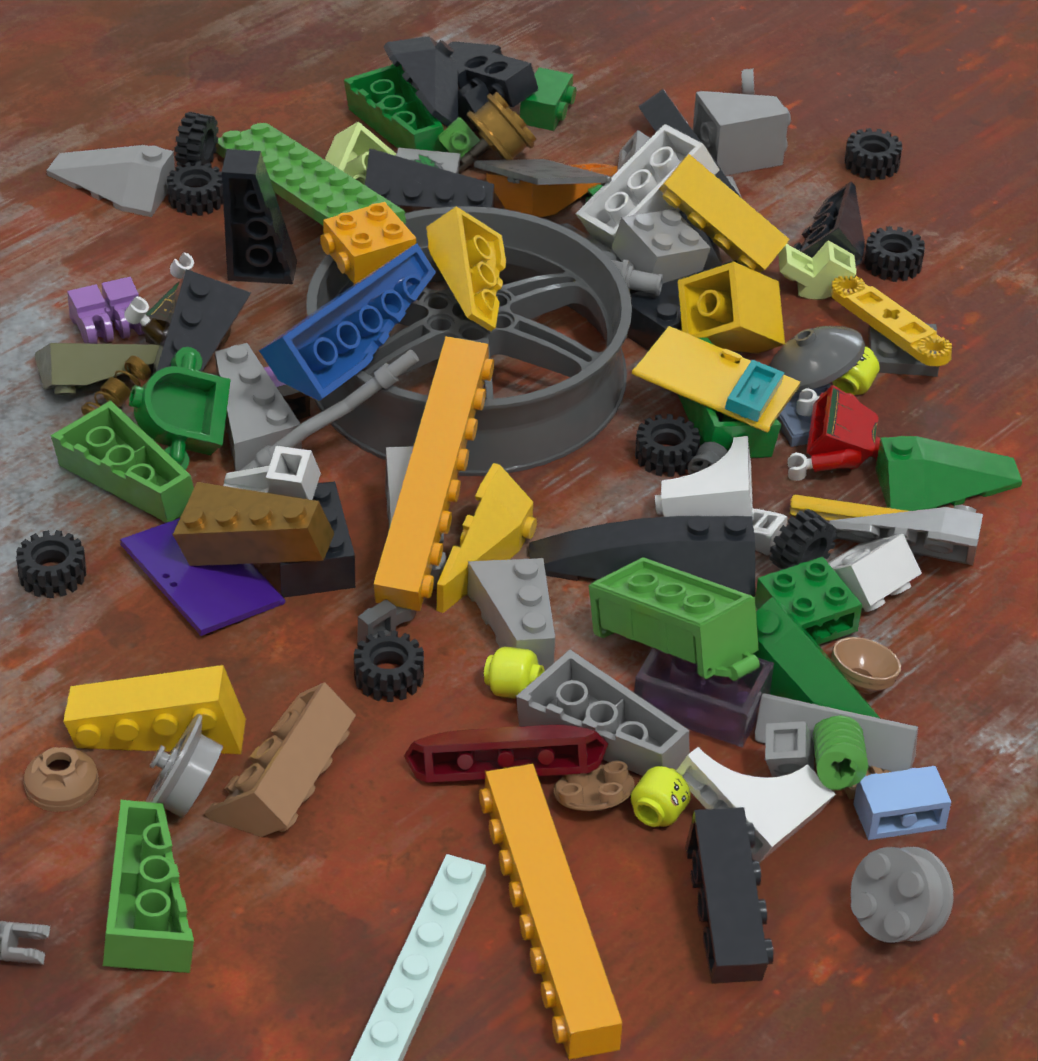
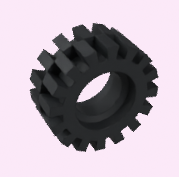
(196, 139)
(873, 154)
(195, 188)
(894, 253)
(661, 432)
(803, 540)
(56, 577)
(389, 681)

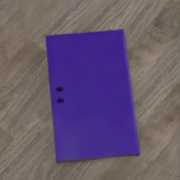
(203, 594)

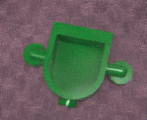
(183, 407)

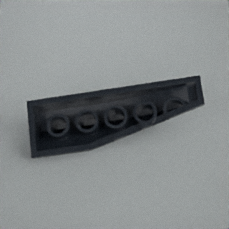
(703, 546)

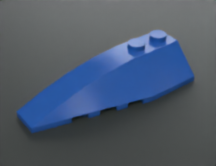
(349, 329)

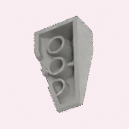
(125, 175)
(934, 532)

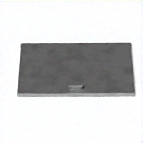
(541, 172)

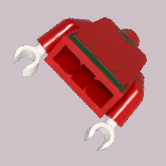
(839, 433)

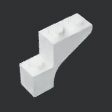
(290, 473)

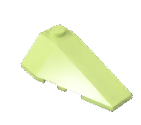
(351, 150)

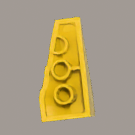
(470, 262)
(494, 533)

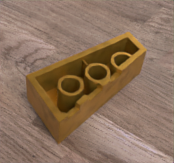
(250, 527)

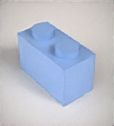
(902, 802)

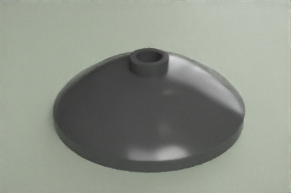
(819, 355)

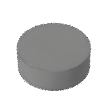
(748, 81)

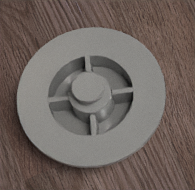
(184, 769)

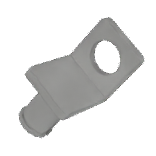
(639, 280)

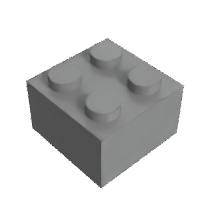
(660, 244)

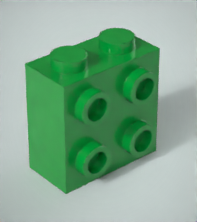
(814, 598)

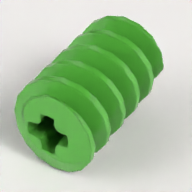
(839, 752)

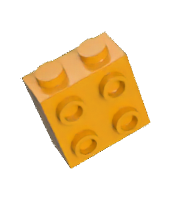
(365, 239)

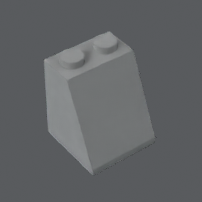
(741, 130)

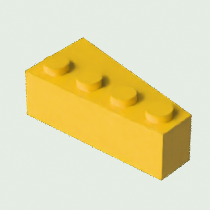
(722, 215)
(155, 711)

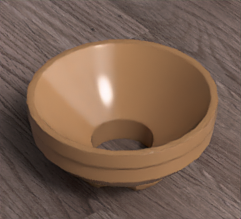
(866, 664)
(61, 789)

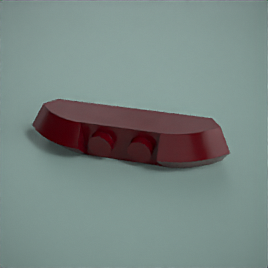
(472, 752)

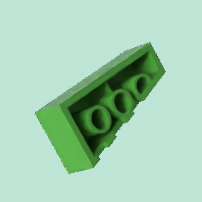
(124, 461)
(146, 904)

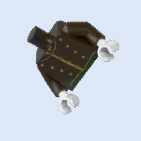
(155, 319)

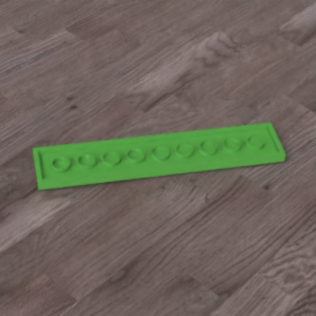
(302, 175)

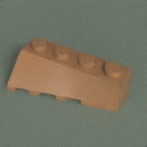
(286, 765)

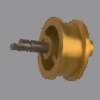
(500, 130)

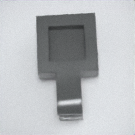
(382, 618)

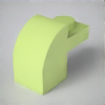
(816, 274)

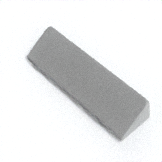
(887, 742)

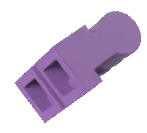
(95, 310)

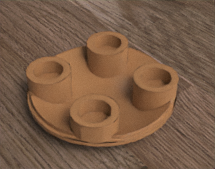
(597, 789)

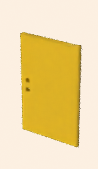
(705, 374)

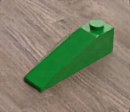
(931, 473)
(800, 665)

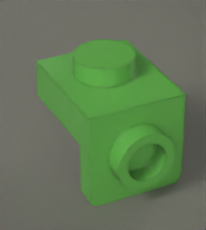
(458, 138)

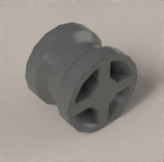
(706, 456)

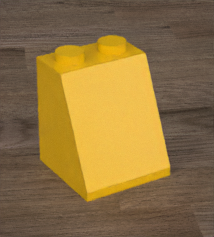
(732, 308)

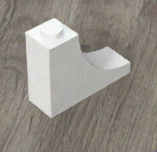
(714, 491)
(773, 804)

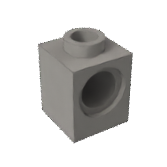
(788, 747)

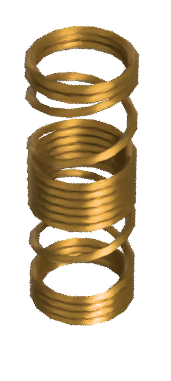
(116, 390)

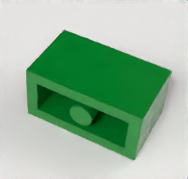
(551, 101)

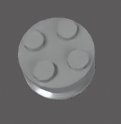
(901, 894)

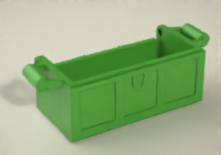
(679, 617)

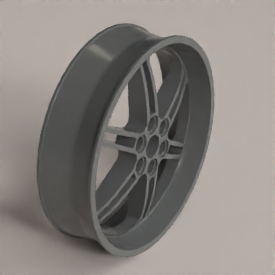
(542, 273)

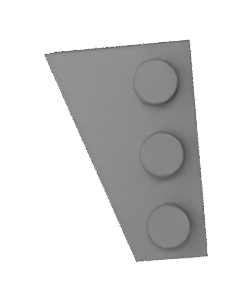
(515, 604)

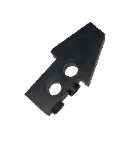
(500, 73)

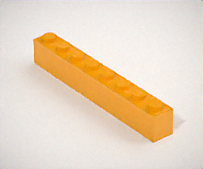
(433, 474)
(551, 913)

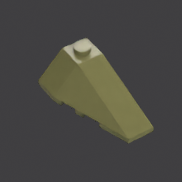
(82, 364)

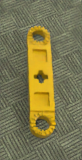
(892, 321)

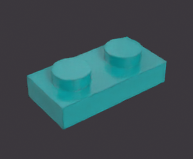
(754, 390)

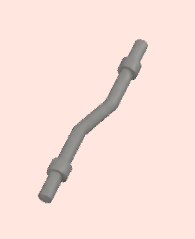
(384, 378)

